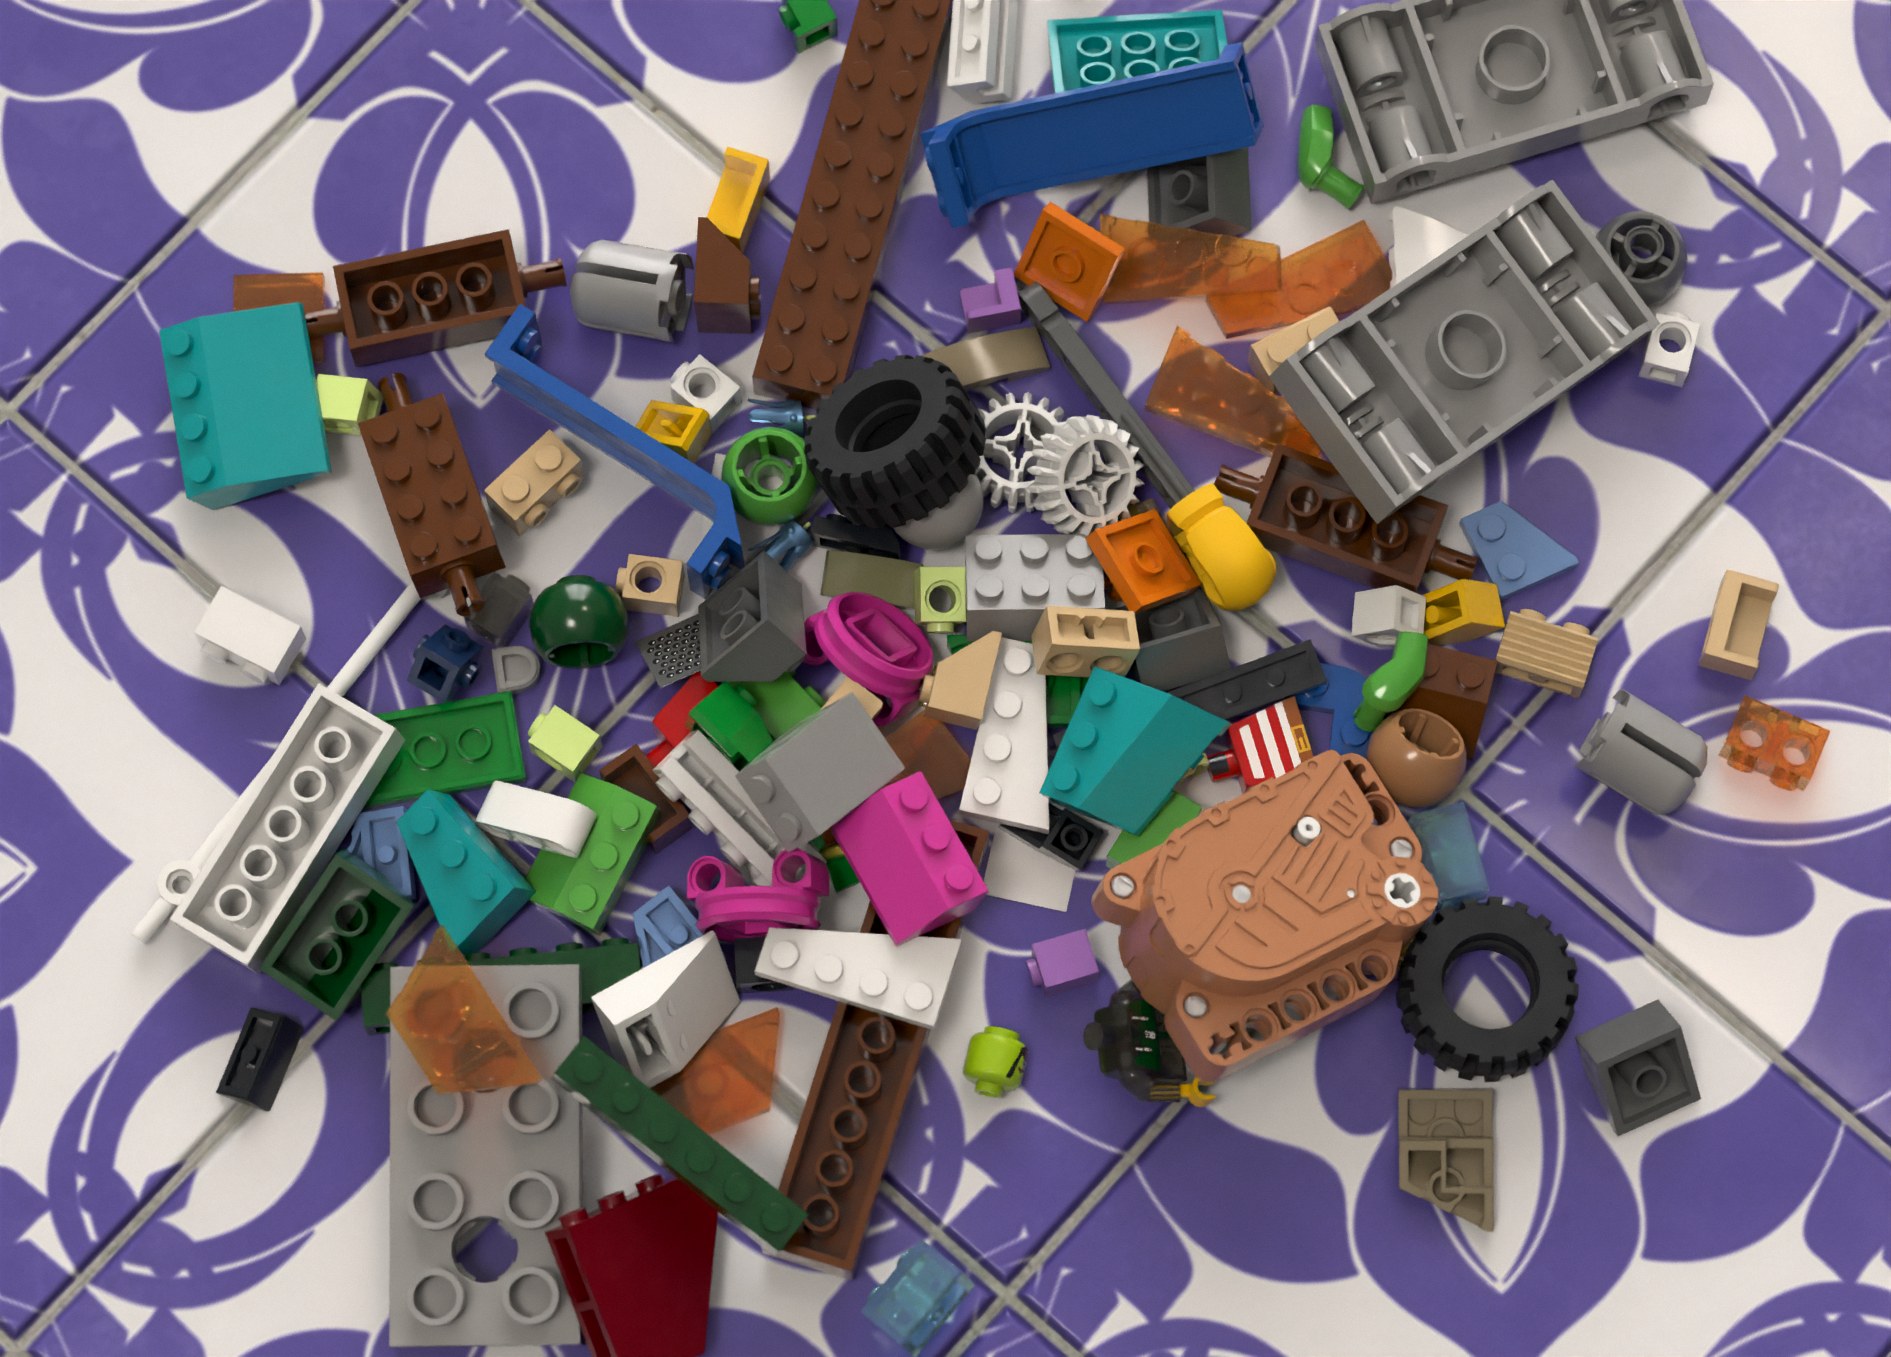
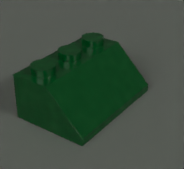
(338, 934)

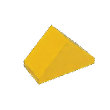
(677, 427)

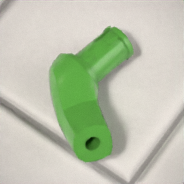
(1315, 160)
(1394, 681)

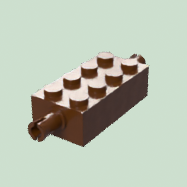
(430, 297)
(431, 495)
(1316, 518)

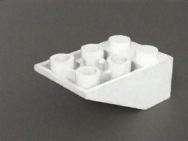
(667, 1009)

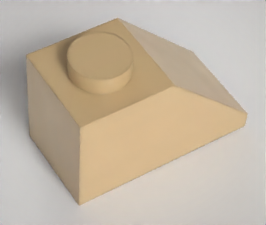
(962, 683)

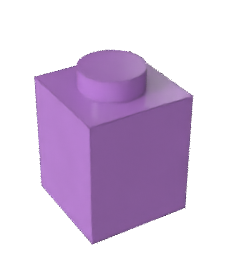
(1063, 963)

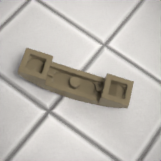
(994, 357)

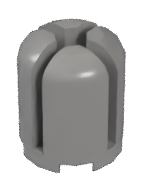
(631, 290)
(1643, 755)

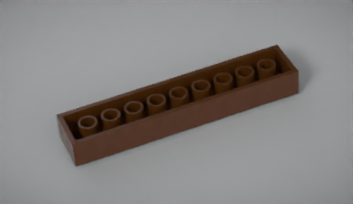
(851, 199)
(856, 1116)

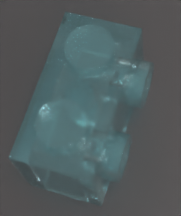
(1450, 854)
(917, 1297)

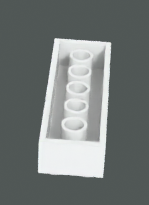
(288, 828)

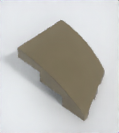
(1448, 1150)

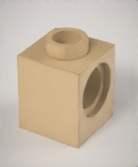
(666, 598)

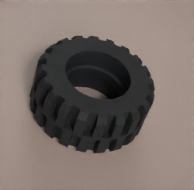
(895, 441)
(1506, 932)

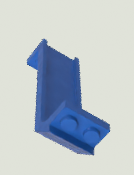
(1092, 133)
(514, 360)

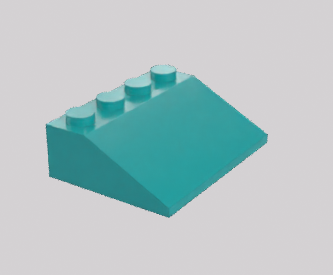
(1128, 46)
(244, 403)

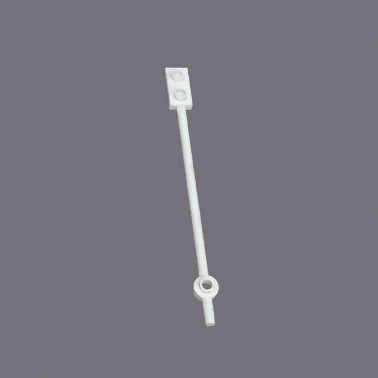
(188, 870)

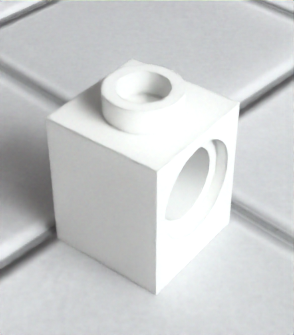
(1664, 365)
(719, 404)
(1385, 612)

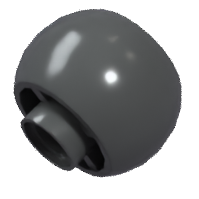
(1663, 242)

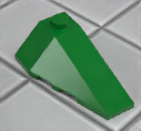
(734, 729)

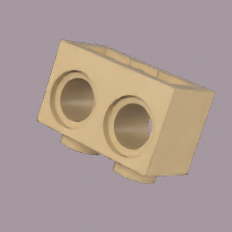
(1077, 639)

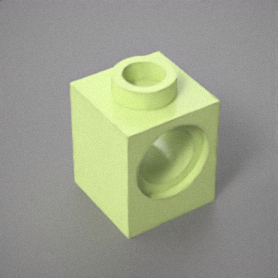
(347, 402)
(950, 580)
(563, 742)

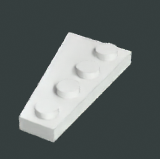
(1011, 745)
(864, 970)

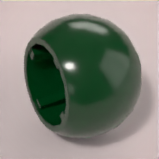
(578, 623)

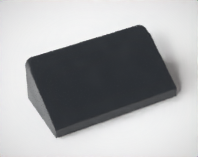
(260, 1059)

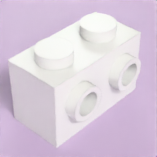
(249, 637)

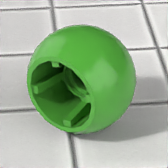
(752, 500)

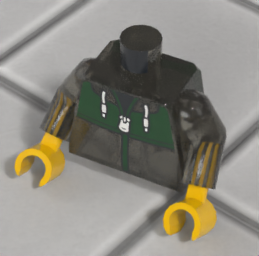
(1139, 1050)

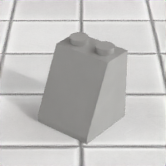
(819, 771)

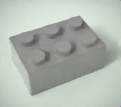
(1019, 575)

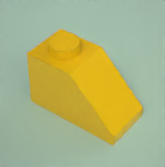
(1462, 612)

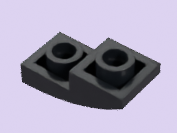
(1068, 841)

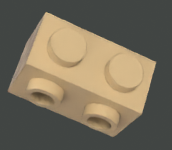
(535, 483)

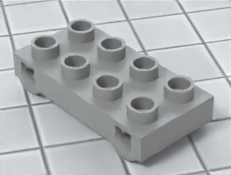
(1494, 81)
(1463, 350)

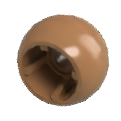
(1417, 757)

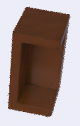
(635, 774)

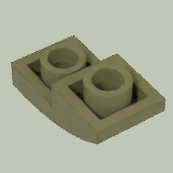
(871, 575)

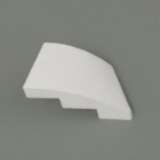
(1417, 241)

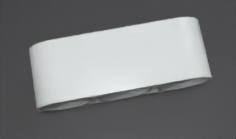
(536, 819)

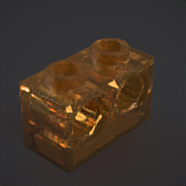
(1777, 732)

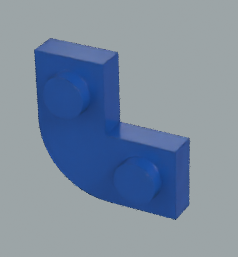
(1340, 698)

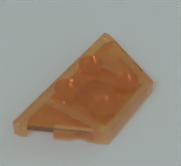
(456, 1025)
(728, 1075)

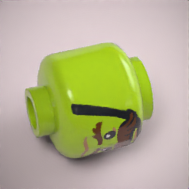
(995, 1061)

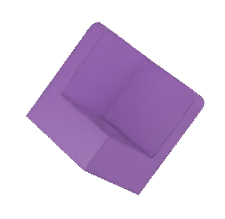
(992, 304)

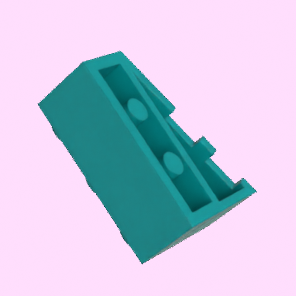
(461, 871)

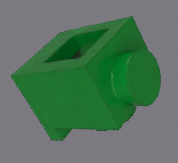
(810, 20)

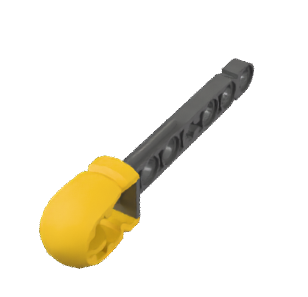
(1215, 538)

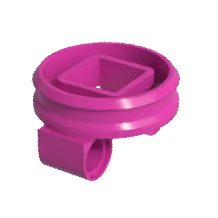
(838, 638)
(750, 910)

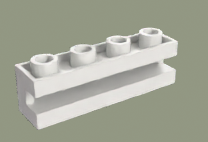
(982, 49)
(719, 804)

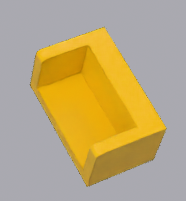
(739, 195)

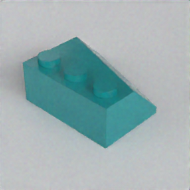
(1127, 751)

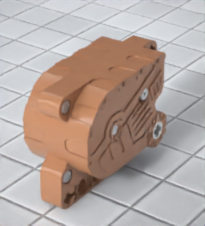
(1268, 909)

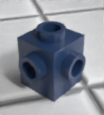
(445, 663)

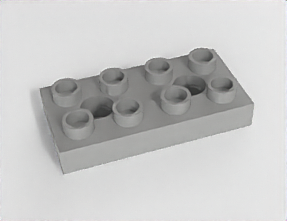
(482, 1158)

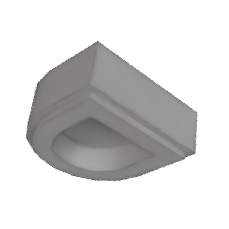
(515, 669)

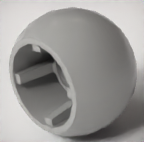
(949, 524)

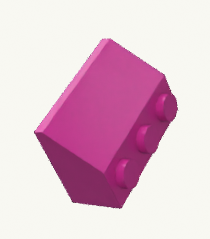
(909, 859)

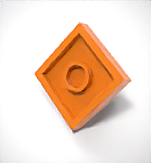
(1069, 261)
(1142, 562)

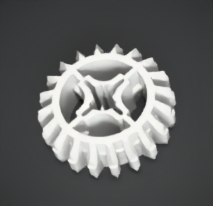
(1004, 447)
(1072, 457)

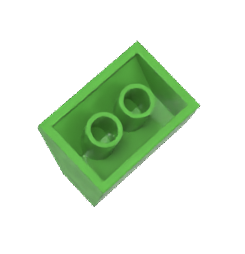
(591, 885)

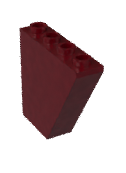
(640, 1269)

